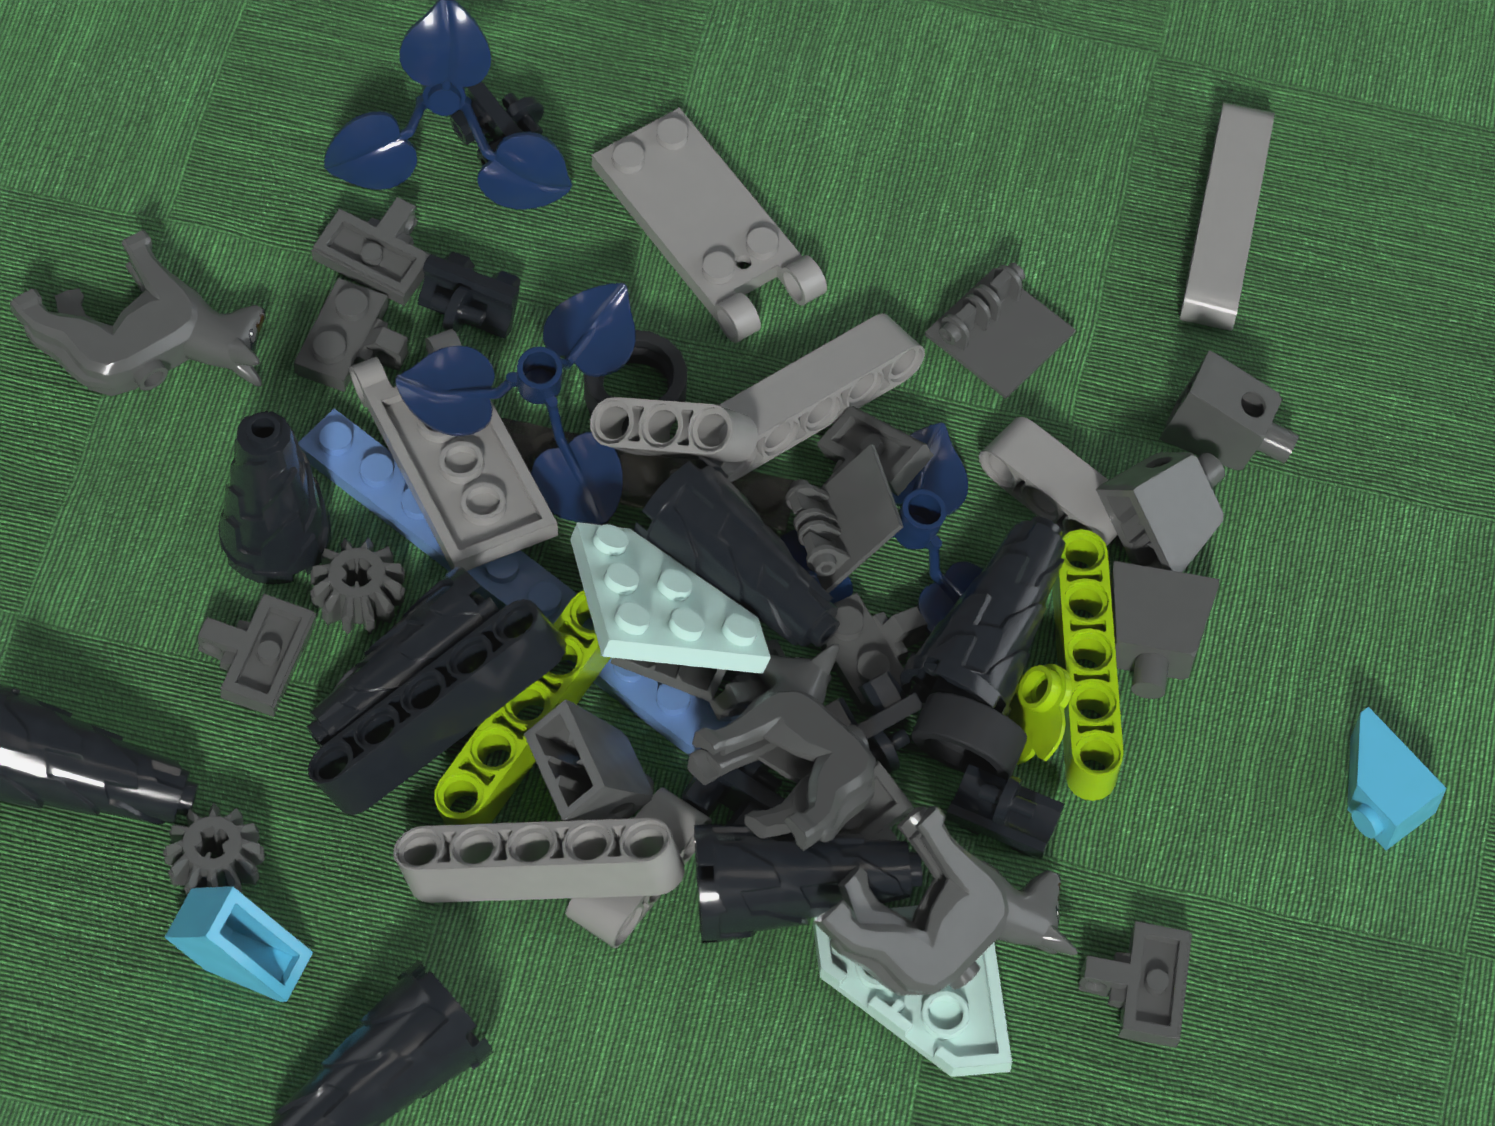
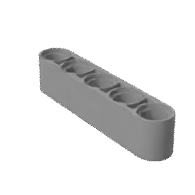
(1227, 217)
(822, 387)
(540, 860)

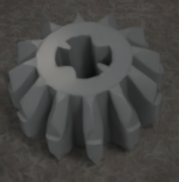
(360, 603)
(212, 834)

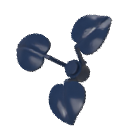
(445, 56)
(455, 385)
(923, 508)

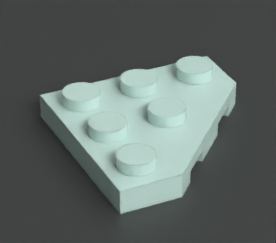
(659, 609)
(954, 1029)

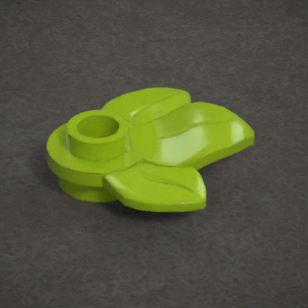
(1040, 709)

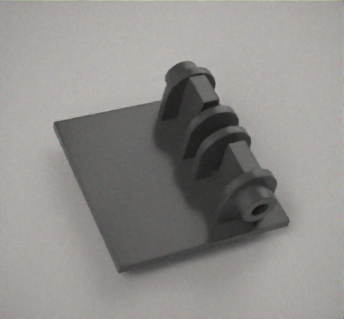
(1000, 330)
(844, 518)

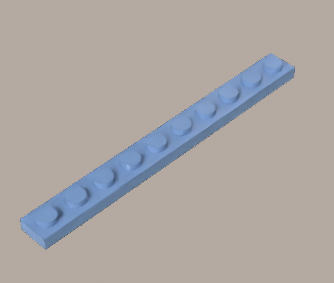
(373, 479)

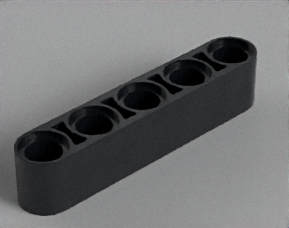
(437, 707)

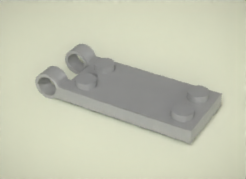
(704, 221)
(466, 486)

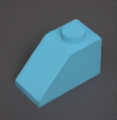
(1387, 783)
(238, 942)

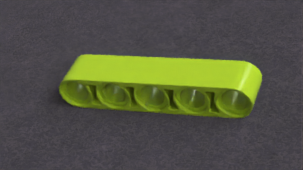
(1091, 687)
(506, 732)

